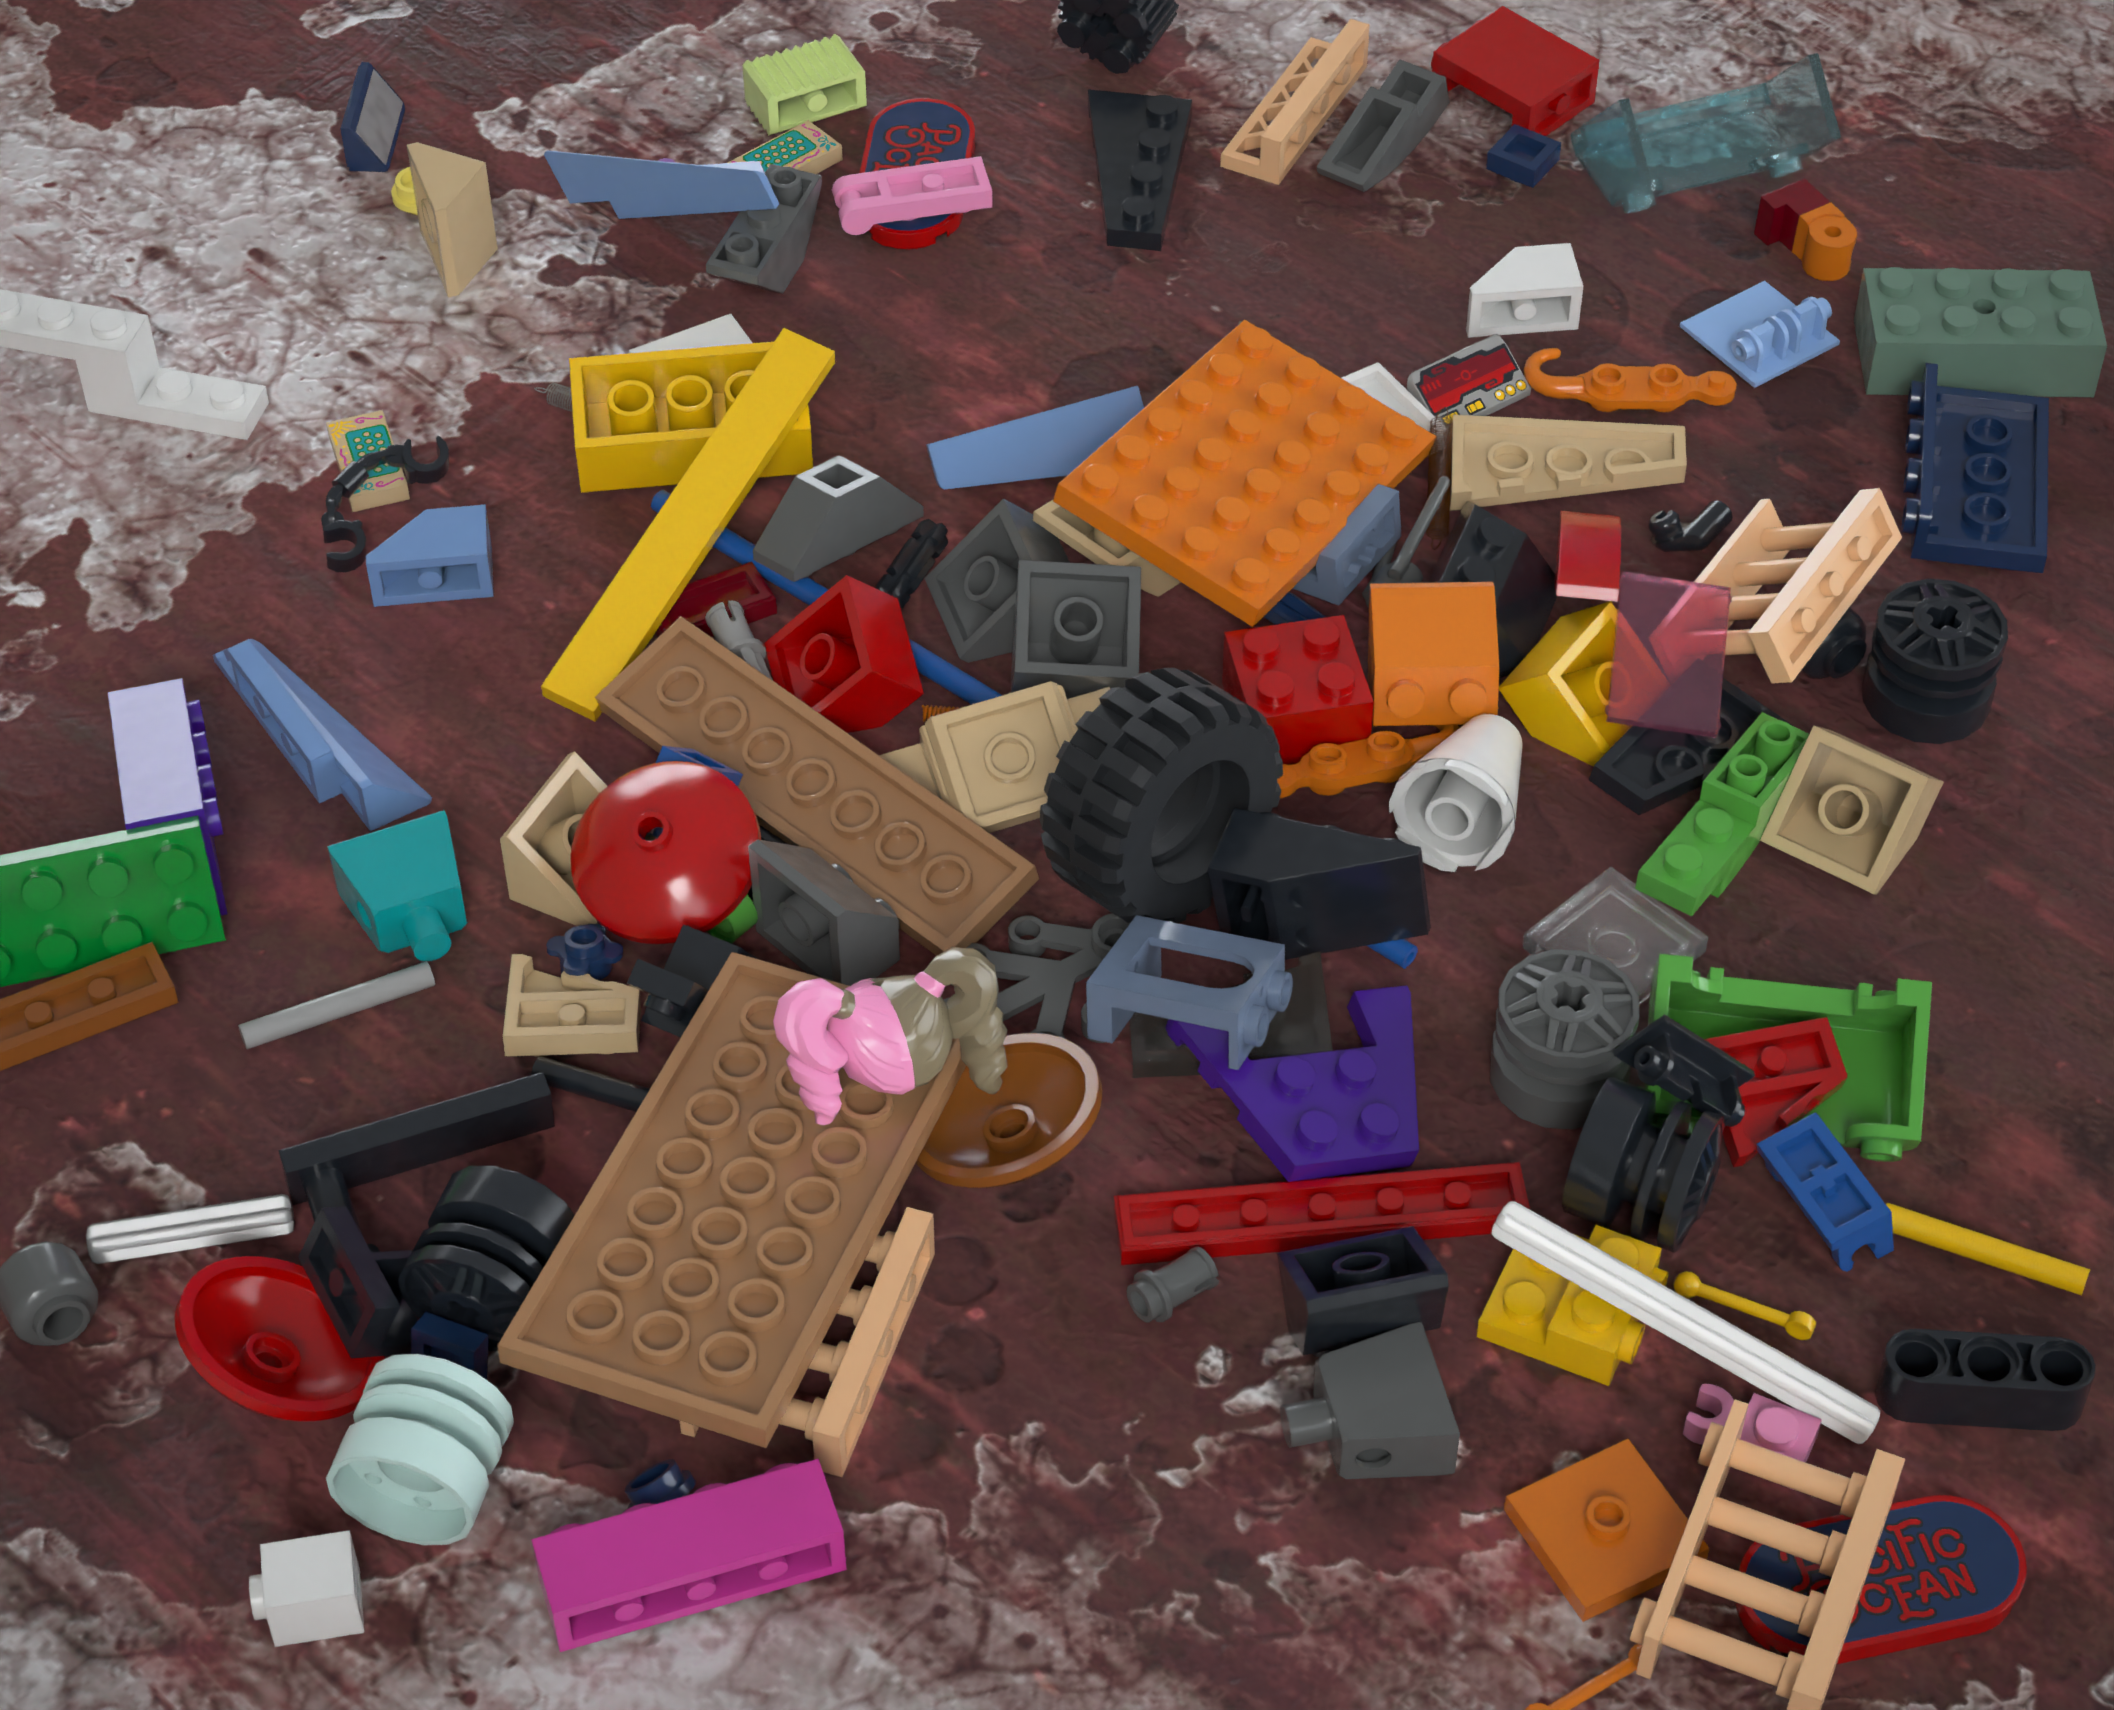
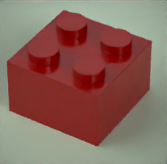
(1301, 681)

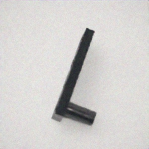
(332, 1164)

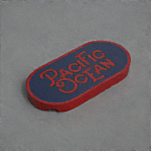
(912, 135)
(1935, 1577)

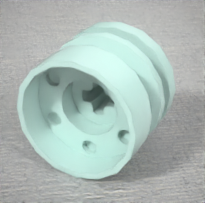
(420, 1449)

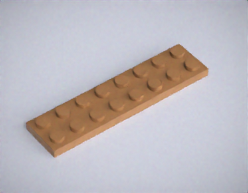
(822, 787)

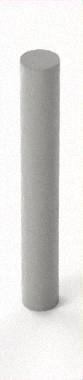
(336, 1005)

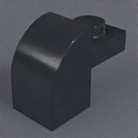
(684, 981)

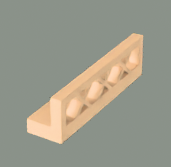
(1306, 111)

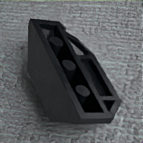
(1496, 552)

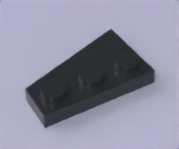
(1661, 765)

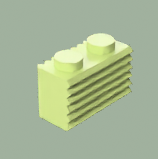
(804, 84)

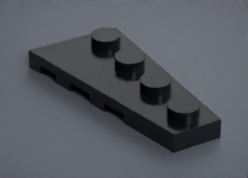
(1137, 162)

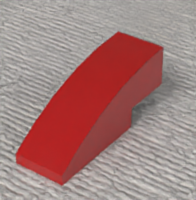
(1588, 556)

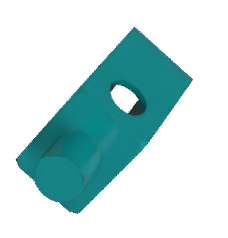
(403, 885)

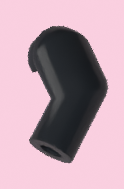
(1693, 535)

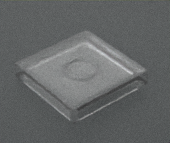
(1617, 925)

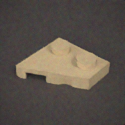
(568, 1014)

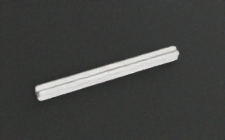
(1685, 1322)

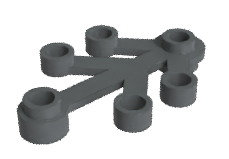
(1048, 978)

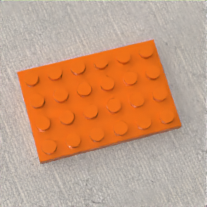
(1243, 470)

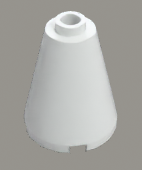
(1462, 796)

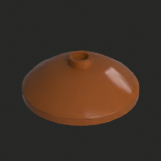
(1028, 1126)

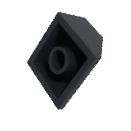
(1360, 1289)

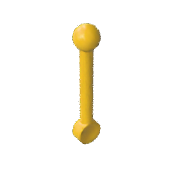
(1797, 1324)

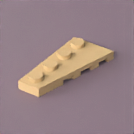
(1549, 458)

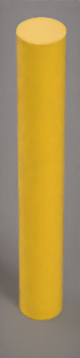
(1988, 1250)

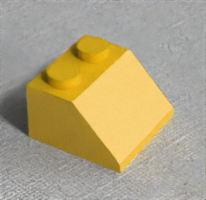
(1566, 685)

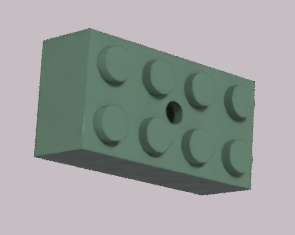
(1982, 328)

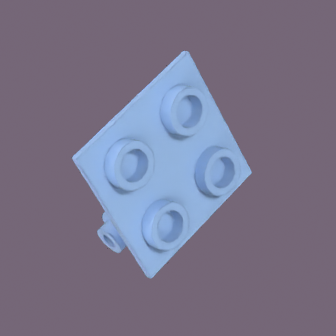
(1763, 332)

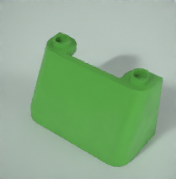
(1877, 1037)

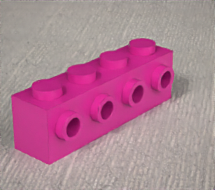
(689, 1554)

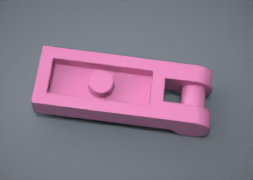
(911, 193)

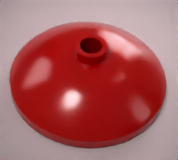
(687, 874)
(268, 1341)

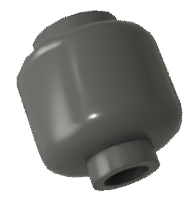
(47, 1294)

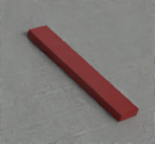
(1314, 1211)

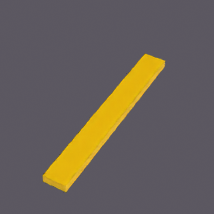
(689, 522)

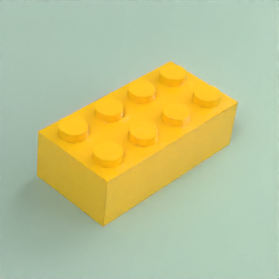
(653, 411)

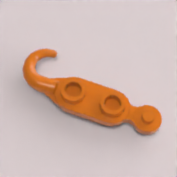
(1630, 387)
(1376, 759)

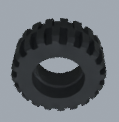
(1152, 792)

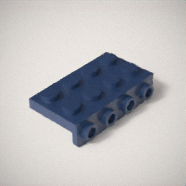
(1976, 476)

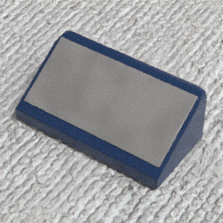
(371, 122)

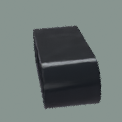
(2018, 1371)

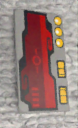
(1470, 381)

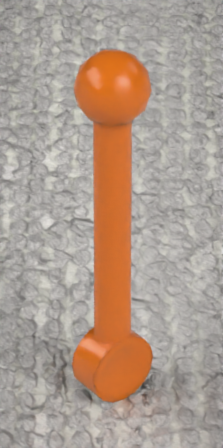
(1594, 1685)

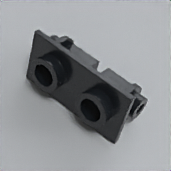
(1687, 1068)

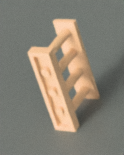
(1817, 586)
(861, 1364)
(1819, 1616)

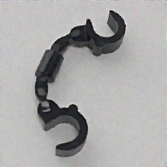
(352, 477)

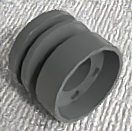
(1558, 1035)

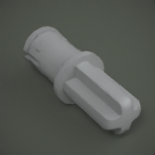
(736, 634)

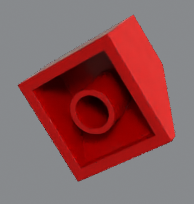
(848, 657)

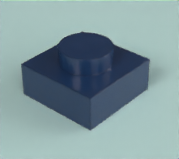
(1523, 156)
(450, 1341)

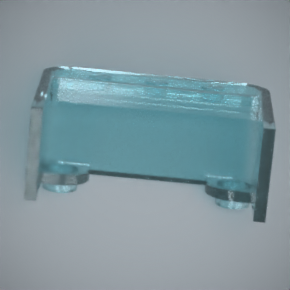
(1708, 137)

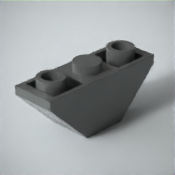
(770, 244)
(831, 516)

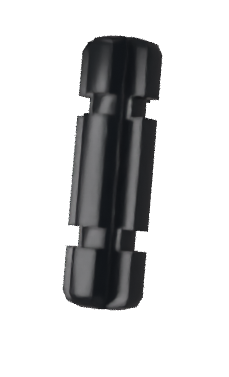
(914, 561)

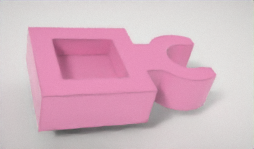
(1765, 1425)

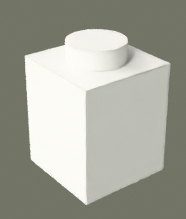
(308, 1589)

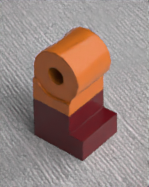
(1808, 228)

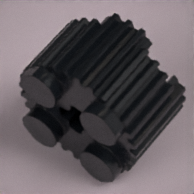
(1115, 30)

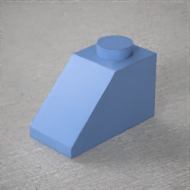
(434, 559)

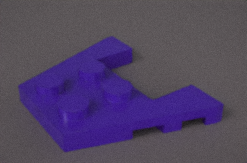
(1330, 1107)

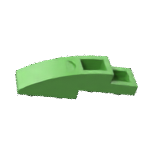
(1727, 820)

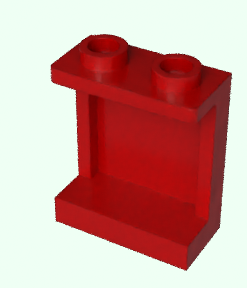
(1520, 70)

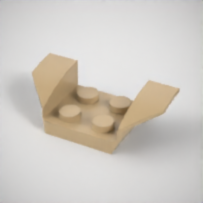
(996, 753)

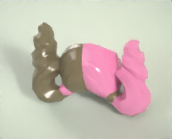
(893, 1030)

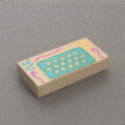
(801, 148)
(357, 437)

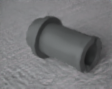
(1159, 1292)

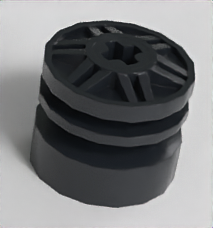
(1934, 661)
(1644, 1164)
(483, 1249)

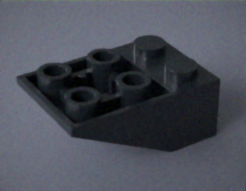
(1315, 885)

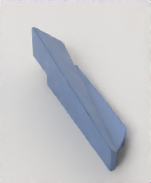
(661, 188)
(1034, 445)
(318, 740)

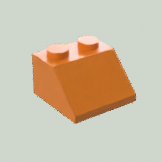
(1432, 652)

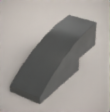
(1386, 126)

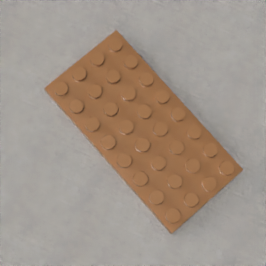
(723, 1224)

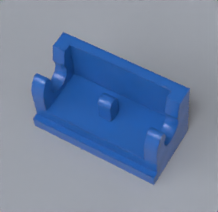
(1829, 1189)

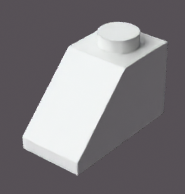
(1527, 293)

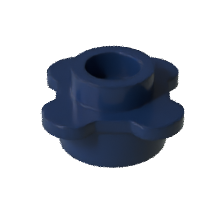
(585, 951)

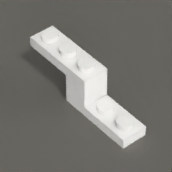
(123, 369)

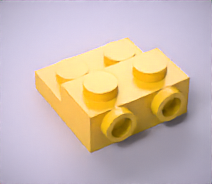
(1562, 1322)

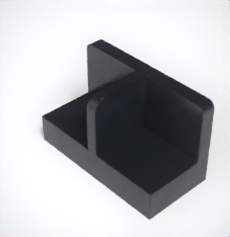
(358, 1286)

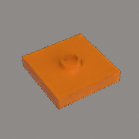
(1601, 1528)

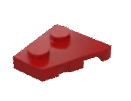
(1794, 1074)

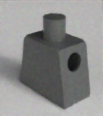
(1379, 1409)

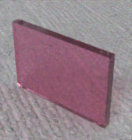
(1668, 654)

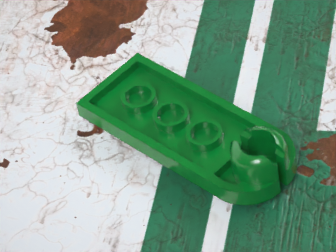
(105, 897)

